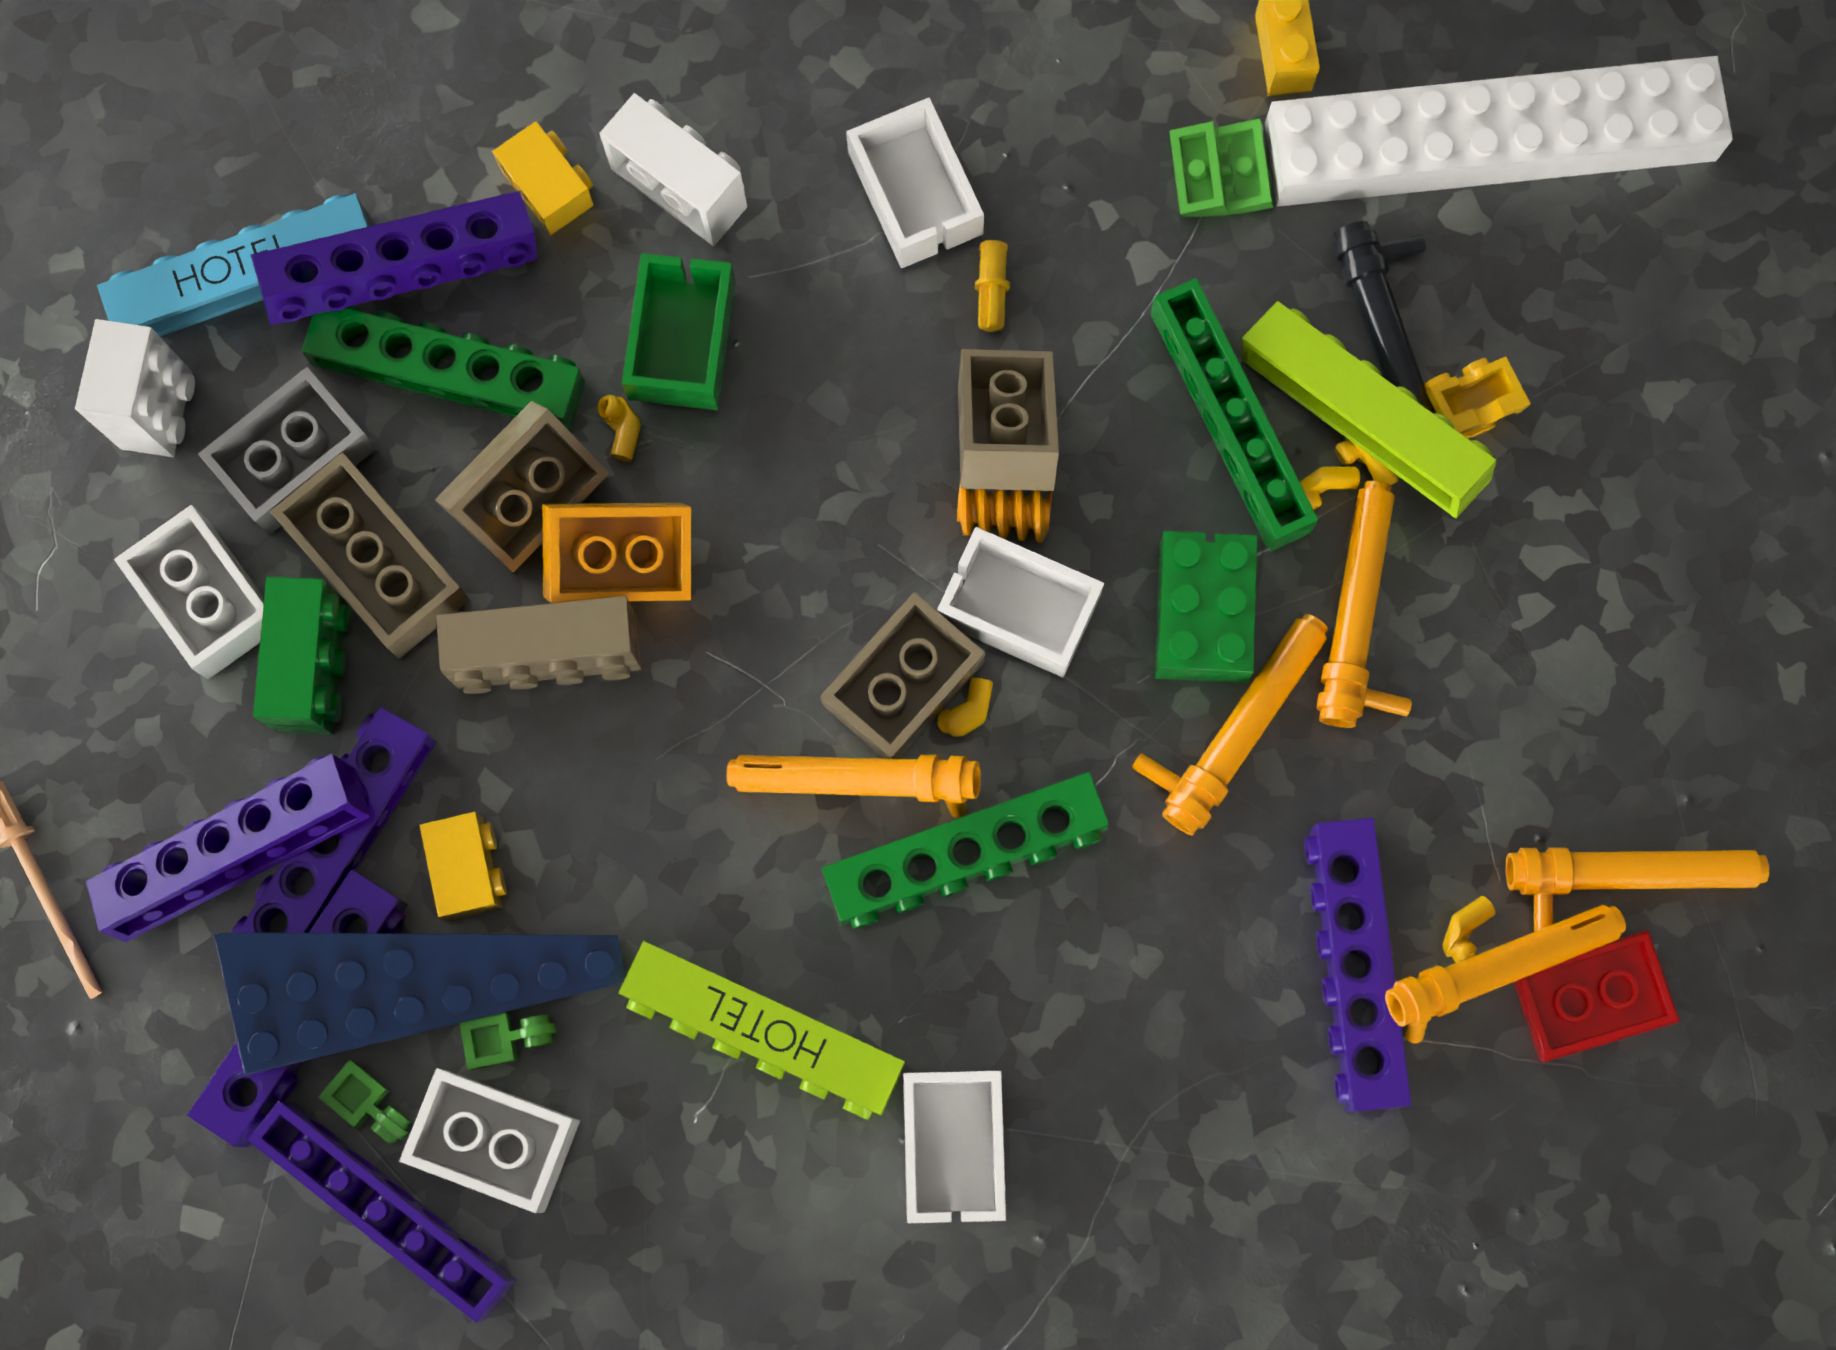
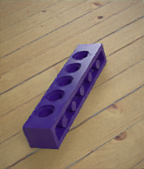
(394, 257)
(382, 792)
(1357, 844)
(130, 909)
(220, 1103)
(382, 1210)

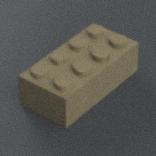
(369, 555)
(539, 644)

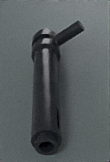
(1366, 274)

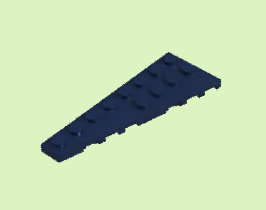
(345, 991)

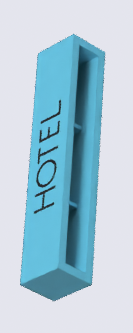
(218, 273)

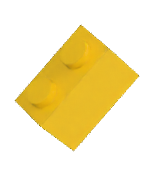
(1287, 45)
(544, 177)
(462, 866)

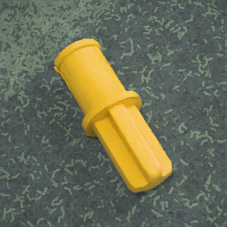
(992, 285)

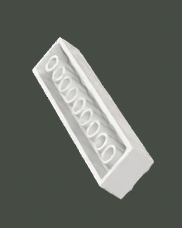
(1497, 131)

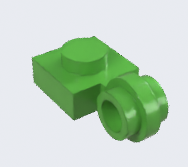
(492, 1039)
(356, 1096)

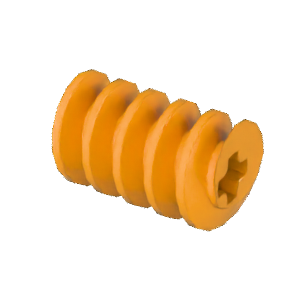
(1005, 512)

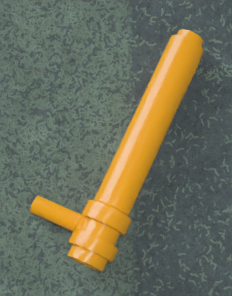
(1346, 672)
(922, 778)
(1207, 781)
(1561, 871)
(1443, 989)

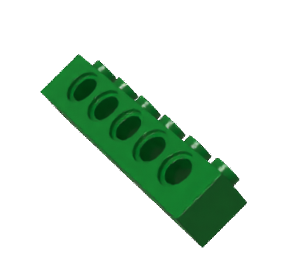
(329, 348)
(1233, 415)
(1072, 797)

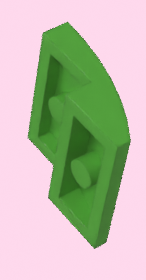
(1221, 169)

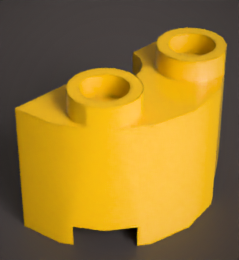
(1478, 397)

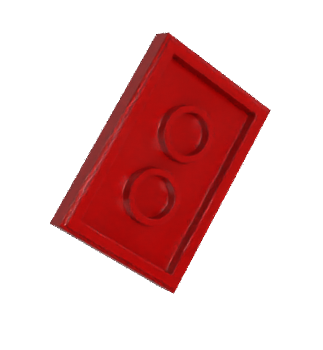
(1597, 998)

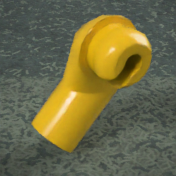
(623, 422)
(1348, 453)
(1329, 478)
(969, 714)
(1461, 926)

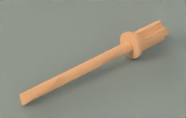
(13, 833)

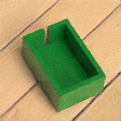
(679, 332)
(1205, 607)
(300, 656)

